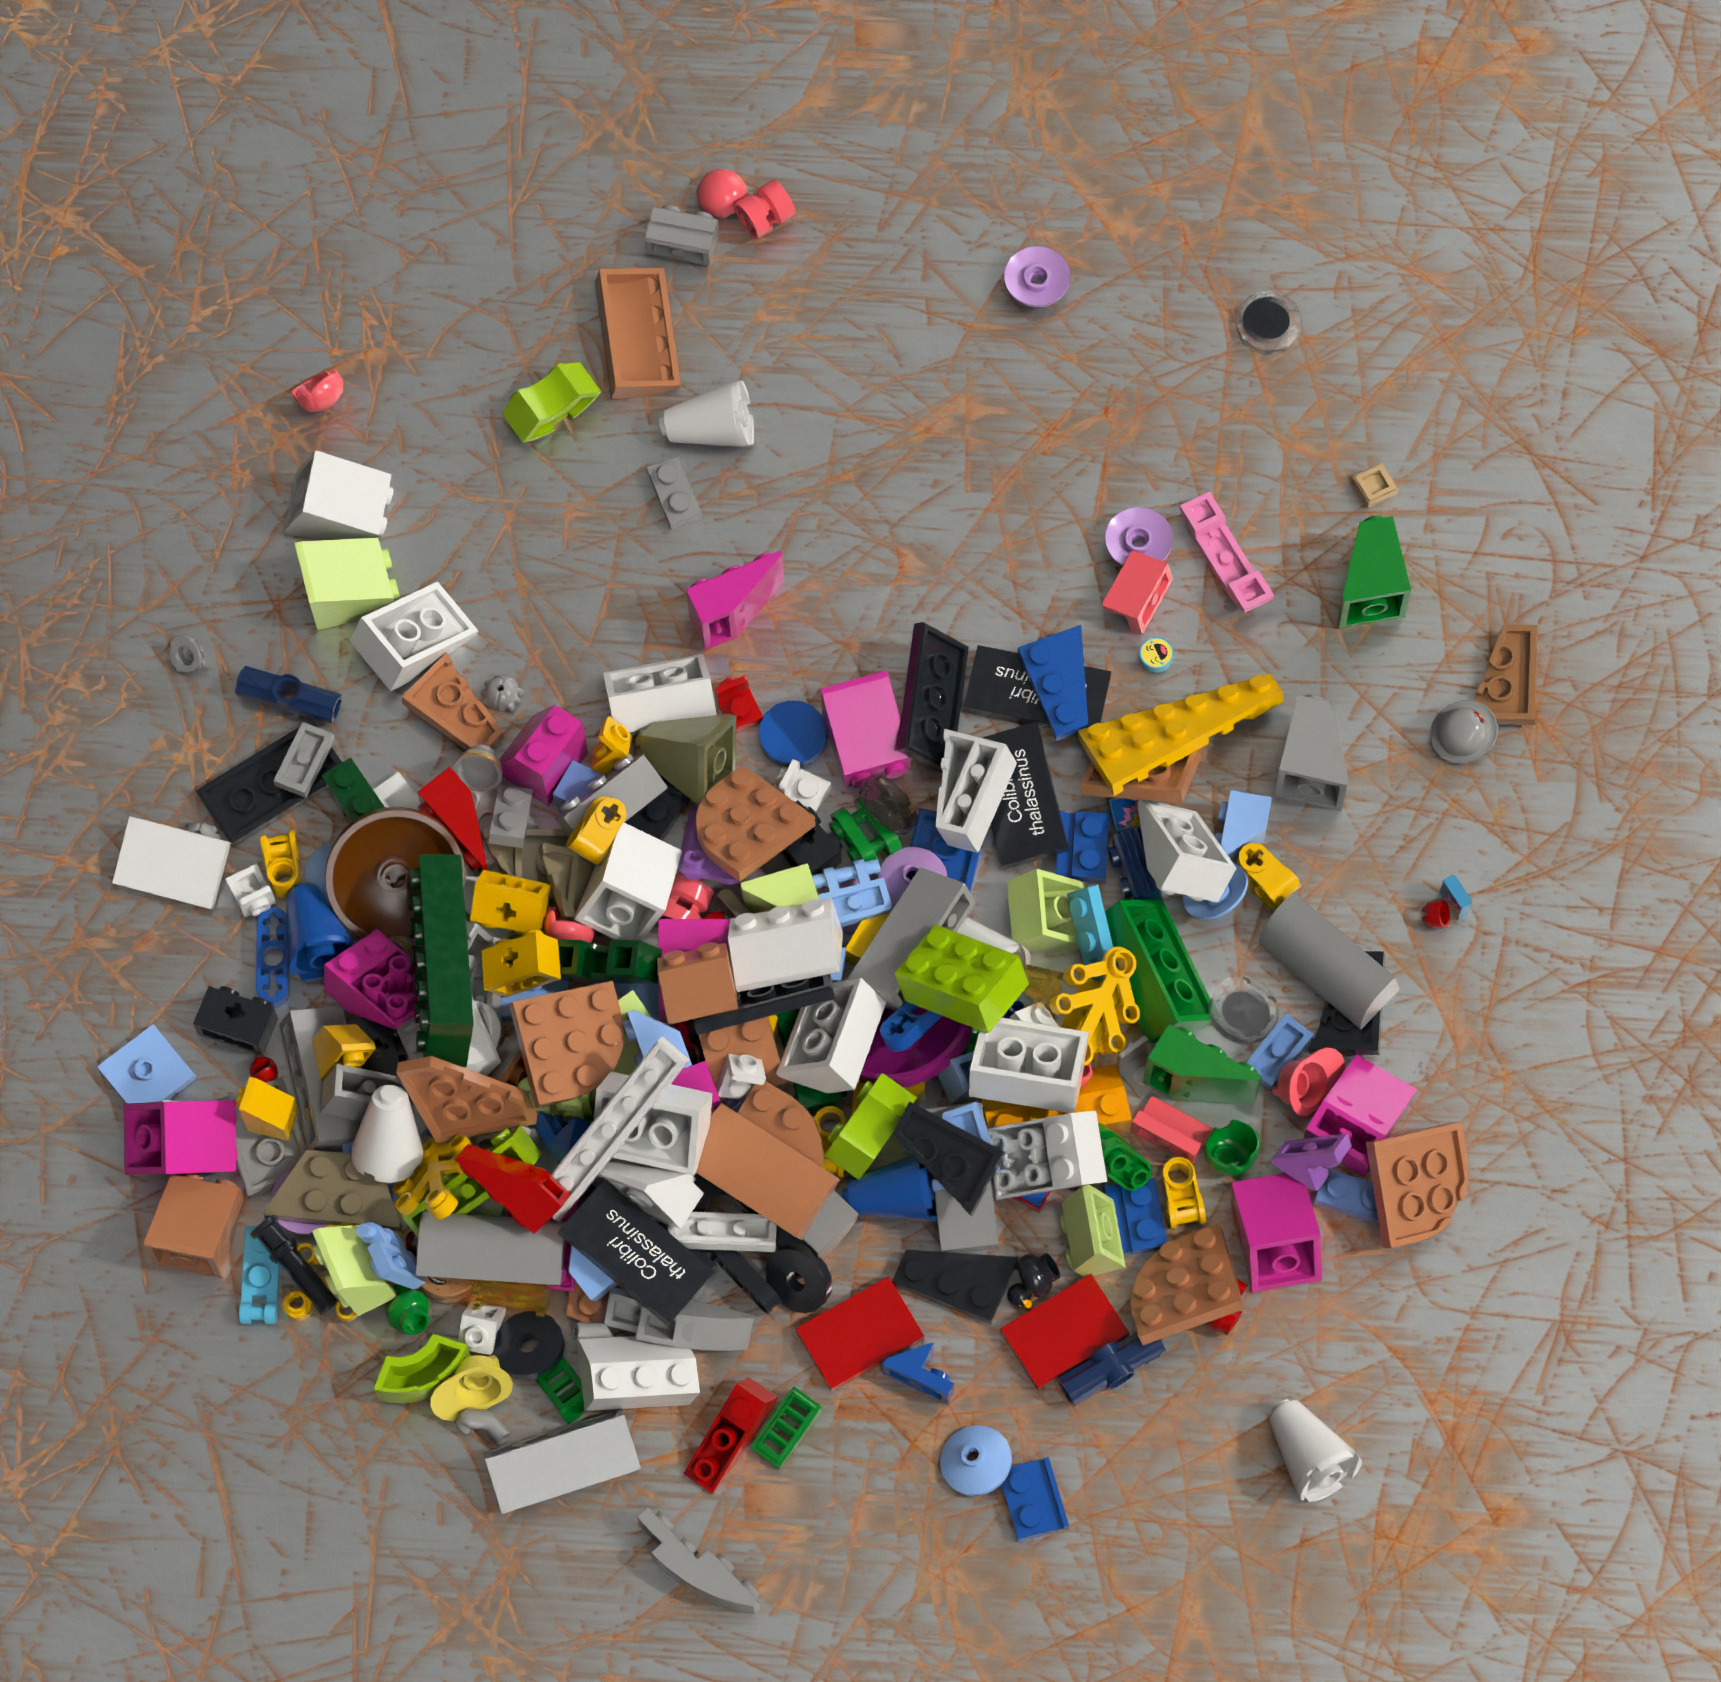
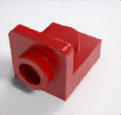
(736, 698)

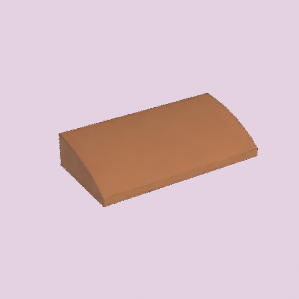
(637, 332)
(764, 1172)

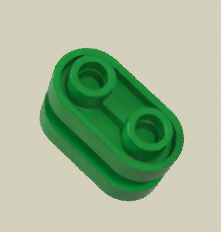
(846, 827)
(1123, 1161)

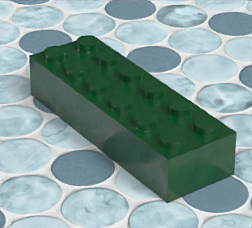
(440, 958)

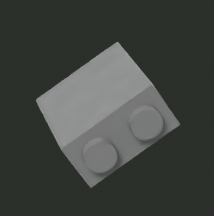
(1313, 757)

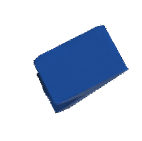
(559, 1134)
(911, 1370)

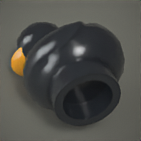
(1036, 1278)

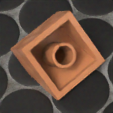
(697, 982)
(747, 1038)

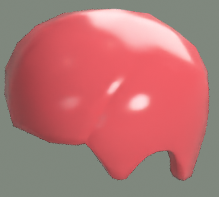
(720, 191)
(319, 392)
(565, 929)

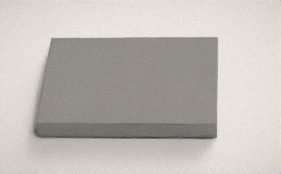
(262, 1157)

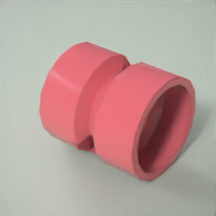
(763, 210)
(687, 899)

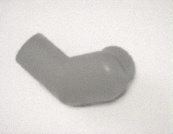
(588, 1330)
(484, 1420)

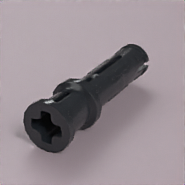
(284, 1251)

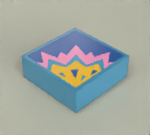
(1124, 814)
(1456, 897)

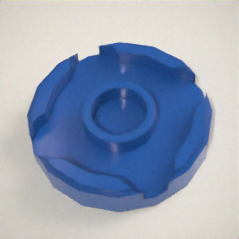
(792, 732)

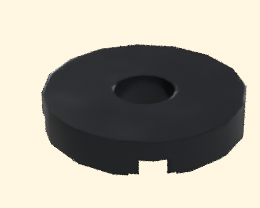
(814, 1271)
(525, 1327)

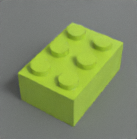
(961, 978)

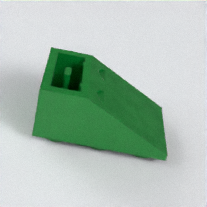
(1198, 1072)

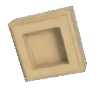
(1374, 485)

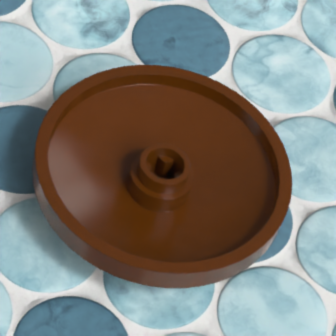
(373, 863)

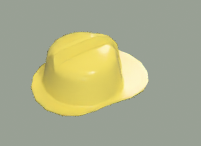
(475, 1385)

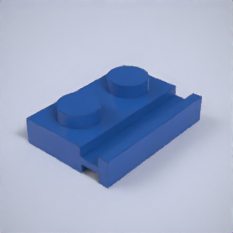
(1088, 846)
(1138, 1217)
(1034, 1500)

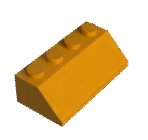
(1102, 1094)

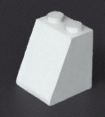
(337, 500)
(629, 886)

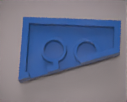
(1058, 680)

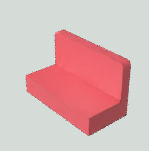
(1138, 590)
(1170, 1129)

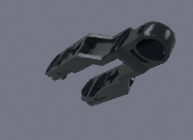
(731, 1261)

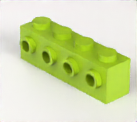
(469, 1191)

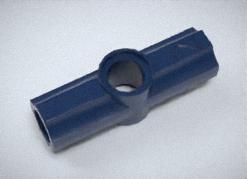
(269, 688)
(1108, 1368)

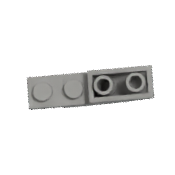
(696, 1327)
(706, 1576)

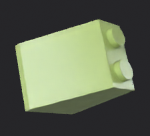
(345, 579)

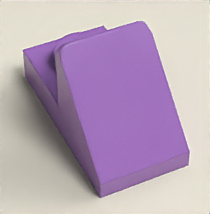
(1311, 1157)

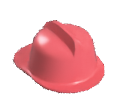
(1308, 1081)

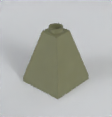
(691, 751)

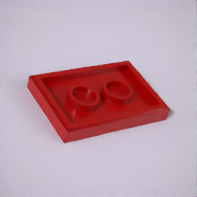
(1064, 1331)
(859, 1333)

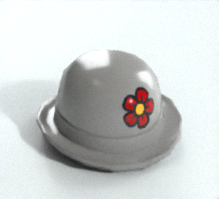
(1463, 731)

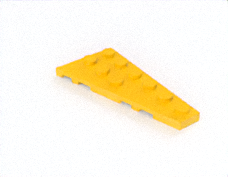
(1170, 731)

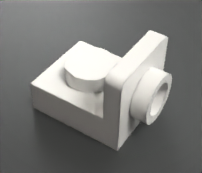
(803, 786)
(739, 1076)
(480, 1327)

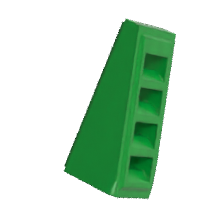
(569, 1403)
(785, 1408)

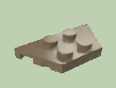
(525, 861)
(567, 875)
(332, 1192)

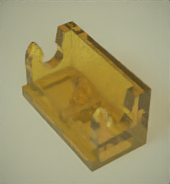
(1043, 985)
(512, 1295)

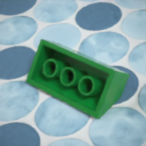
(1164, 978)

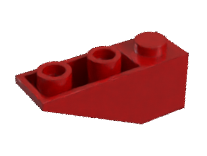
(453, 806)
(519, 1186)
(730, 1433)

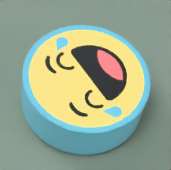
(1156, 655)

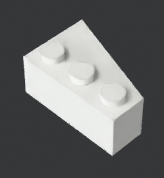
(971, 788)

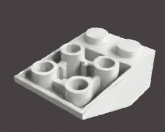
(1048, 1155)

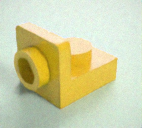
(613, 745)

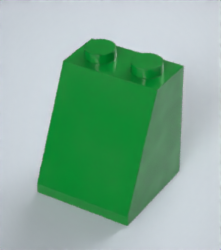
(1377, 576)

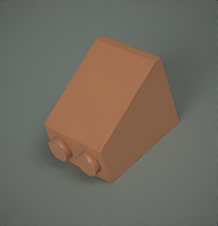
(194, 1225)

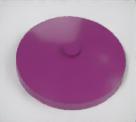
(920, 1061)

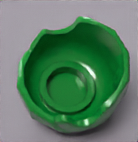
(1232, 1148)

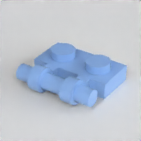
(856, 901)
(389, 1256)

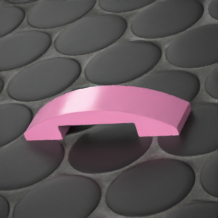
(1224, 554)

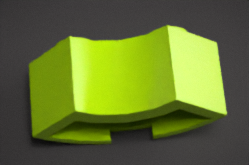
(562, 392)
(870, 1125)
(417, 1375)

